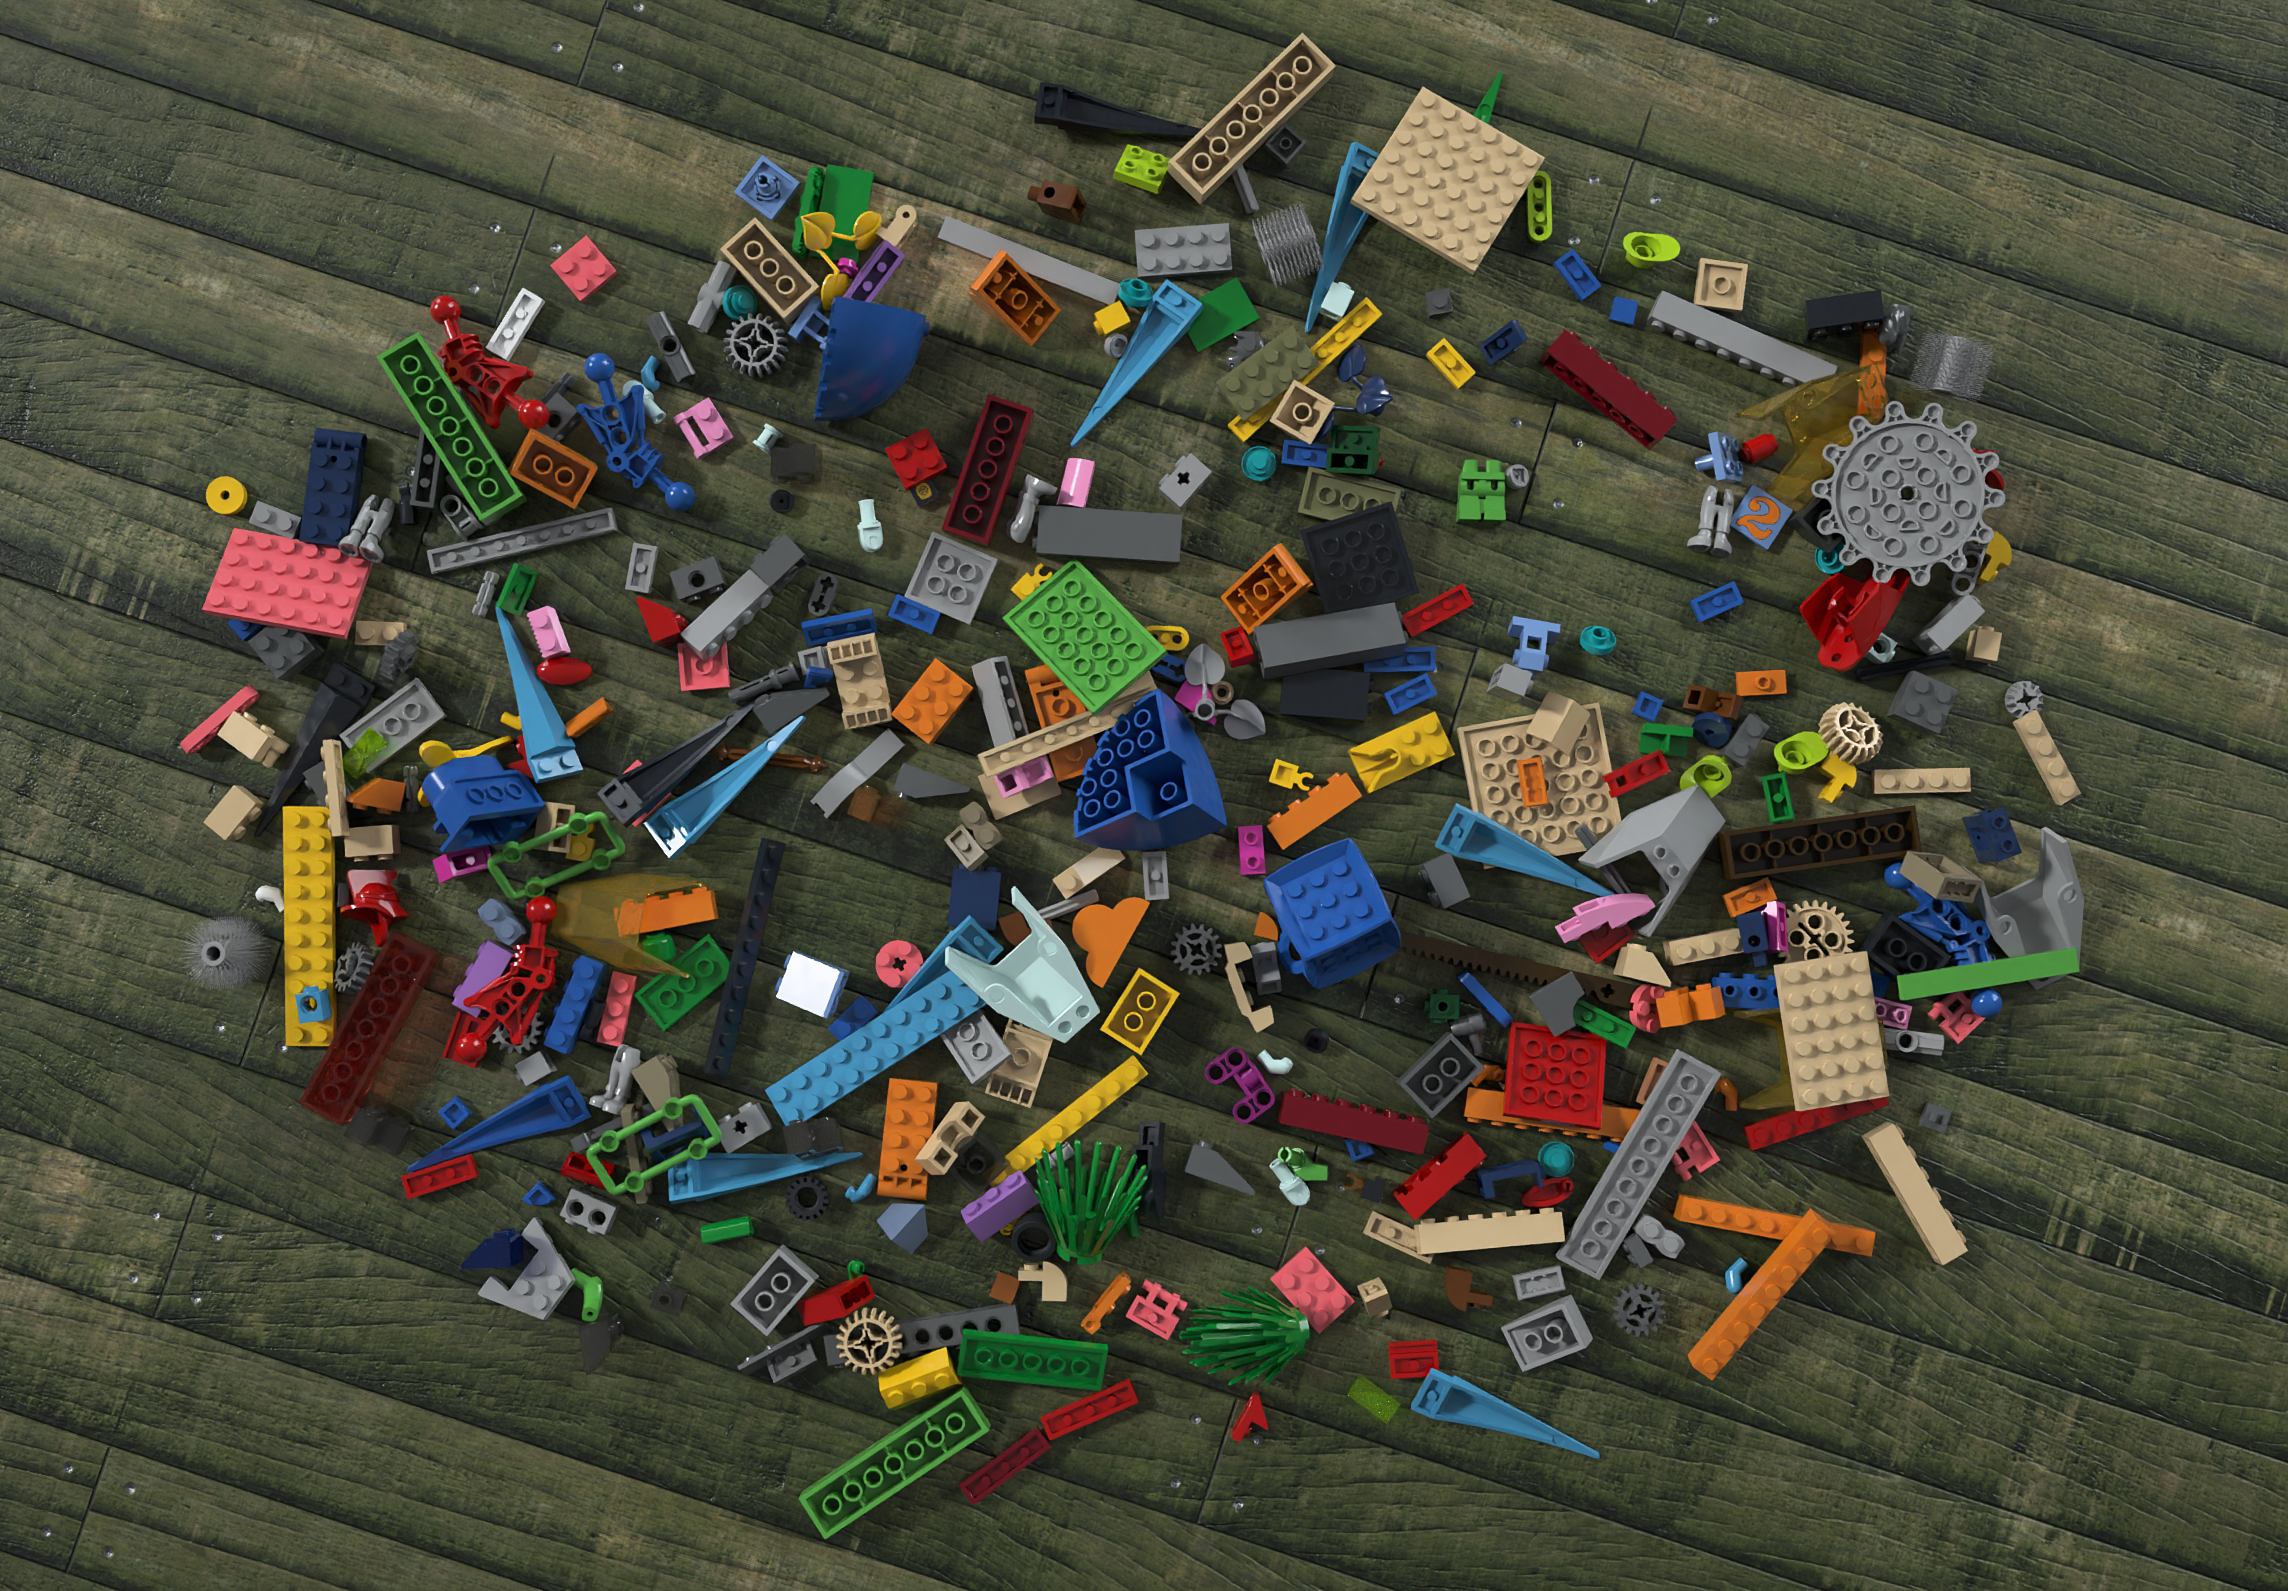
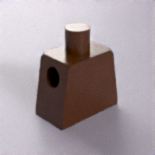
(1059, 200)

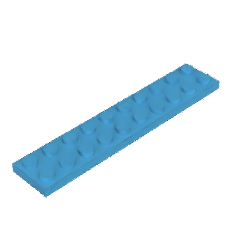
(874, 1048)

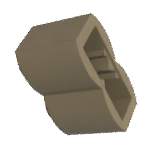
(977, 819)

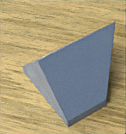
(905, 1225)

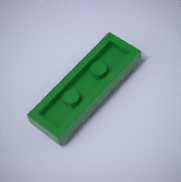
(1602, 1024)

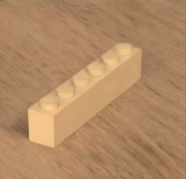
(1915, 1193)
(1489, 1232)

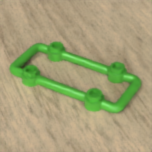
(535, 886)
(672, 1109)

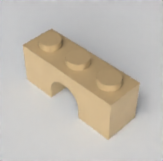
(1703, 946)
(939, 1150)

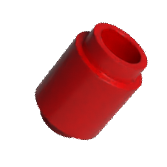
(1759, 448)

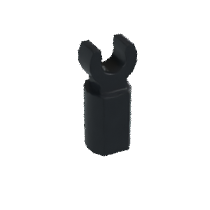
(408, 513)
(592, 1017)

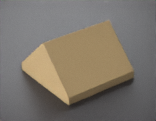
(1302, 412)
(1558, 722)

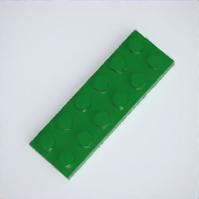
(1032, 1359)

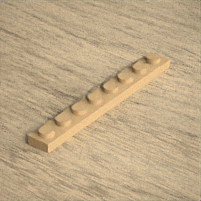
(1057, 735)

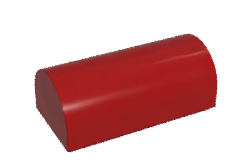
(580, 1169)

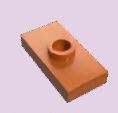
(1761, 683)
(1532, 782)

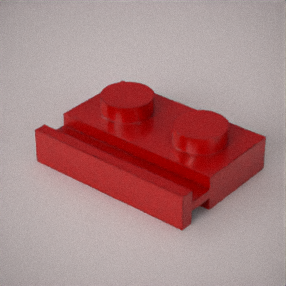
(463, 1024)
(1412, 1358)

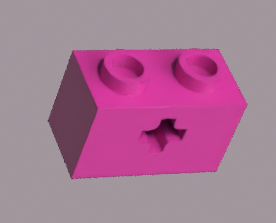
(1251, 850)

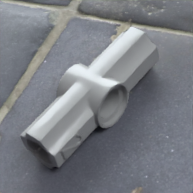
(711, 297)
(1919, 1041)

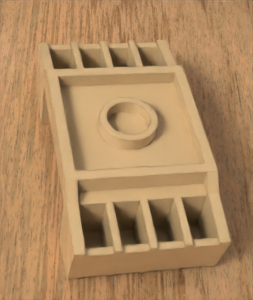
(860, 681)
(1259, 1017)
(1019, 1076)

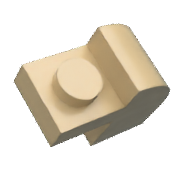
(1052, 1277)

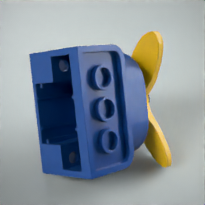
(476, 796)

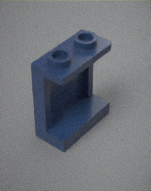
(975, 895)

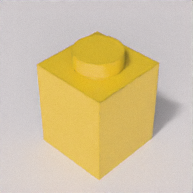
(1111, 320)

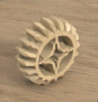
(1850, 733)
(880, 1338)

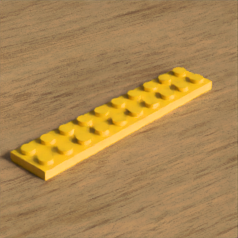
(309, 919)

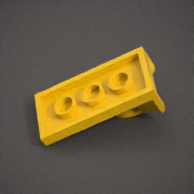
(1401, 752)

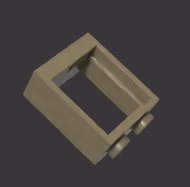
(1940, 876)

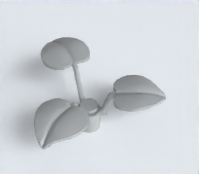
(1208, 667)

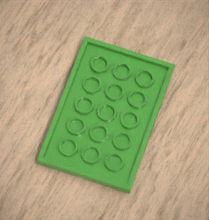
(1085, 636)

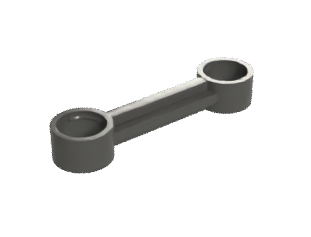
(593, 1136)

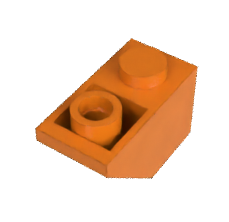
(378, 793)

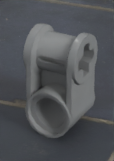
(463, 519)

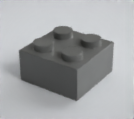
(1285, 145)
(1636, 1249)

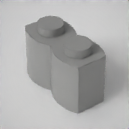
(1660, 1237)

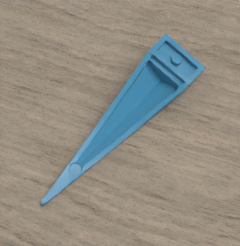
(1343, 224)
(1160, 328)
(547, 744)
(691, 814)
(1485, 841)
(967, 938)
(731, 1172)
(1463, 1403)

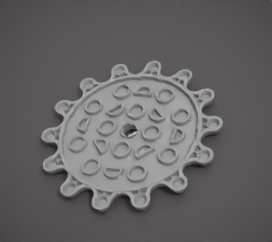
(1945, 486)

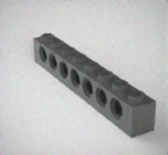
(1005, 1313)

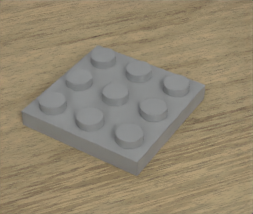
(951, 578)

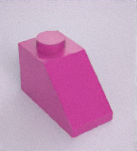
(1190, 695)
(461, 863)

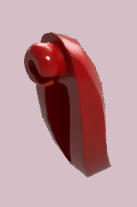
(563, 670)
(1553, 1192)

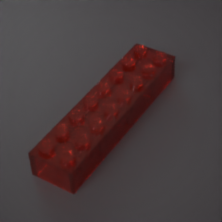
(370, 1028)

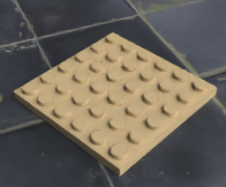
(1447, 180)
(1572, 782)

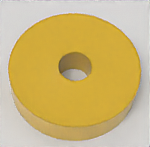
(237, 495)

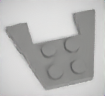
(540, 1284)

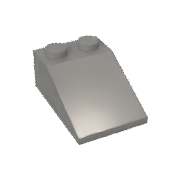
(1547, 1333)

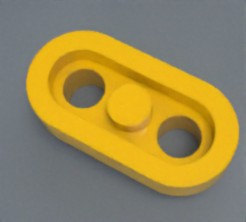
(1165, 635)

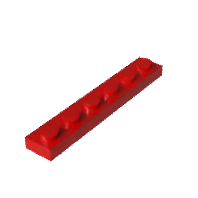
(1800, 1122)

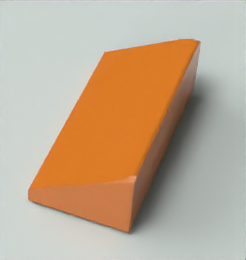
(588, 718)

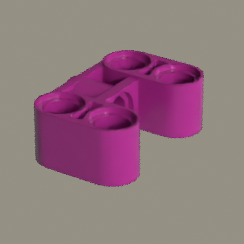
(1249, 1080)

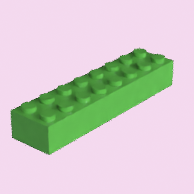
(451, 428)
(894, 1461)

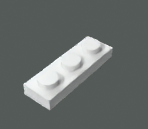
(515, 324)

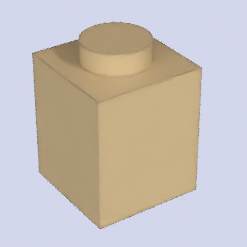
(1983, 645)

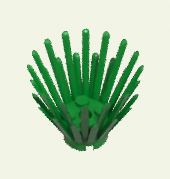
(1090, 1226)

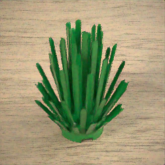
(1248, 1332)

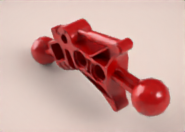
(466, 362)
(530, 958)

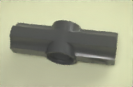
(665, 335)

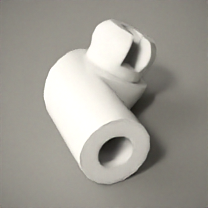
(271, 894)

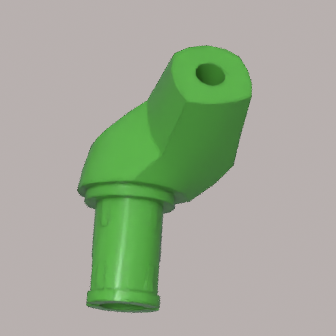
(1302, 1164)
(592, 1292)

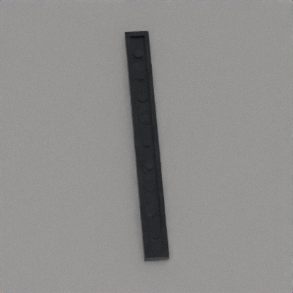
(744, 957)

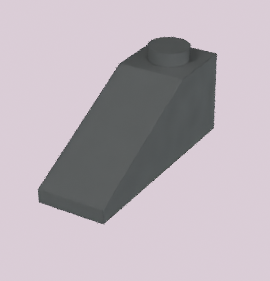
(784, 706)
(923, 784)
(1211, 1165)

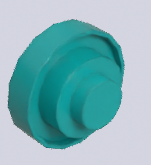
(1135, 293)
(739, 302)
(1258, 464)
(1830, 561)
(1597, 640)
(1556, 1158)

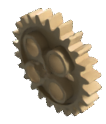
(1828, 924)

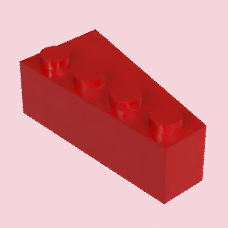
(1439, 1175)

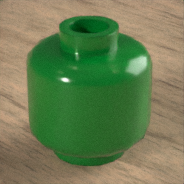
(659, 945)

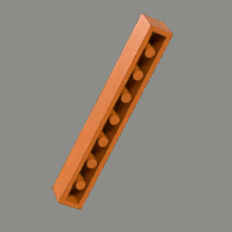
(1488, 1105)
(1765, 1223)
(1761, 1294)

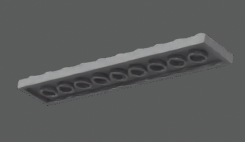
(1638, 1164)

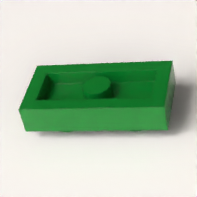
(516, 589)

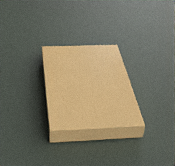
(1007, 806)

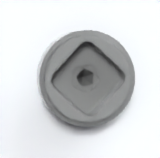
(1115, 345)
(1516, 476)

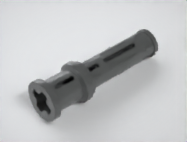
(774, 679)

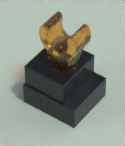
(1370, 1189)

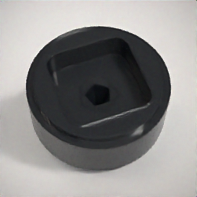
(781, 501)
(1316, 1040)

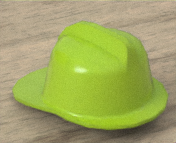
(1647, 249)
(1800, 752)
(1710, 773)

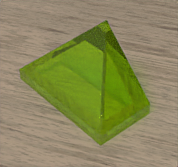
(363, 752)

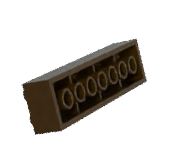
(1819, 842)

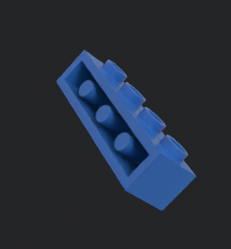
(1747, 991)
(569, 1014)

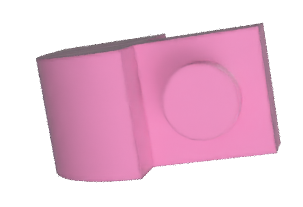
(1023, 777)

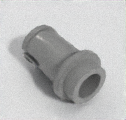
(1067, 1153)

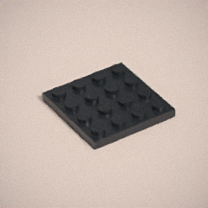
(1359, 560)

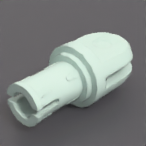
(650, 407)
(869, 529)
(1291, 1184)

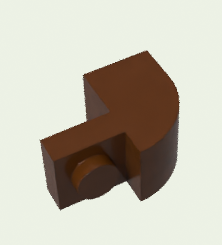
(1703, 699)
(1016, 928)
(1457, 1289)

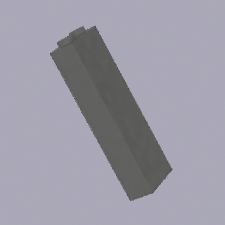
(1108, 535)
(1330, 640)

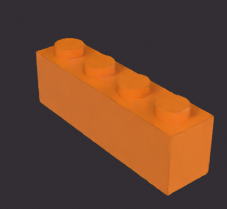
(1313, 811)
(679, 910)

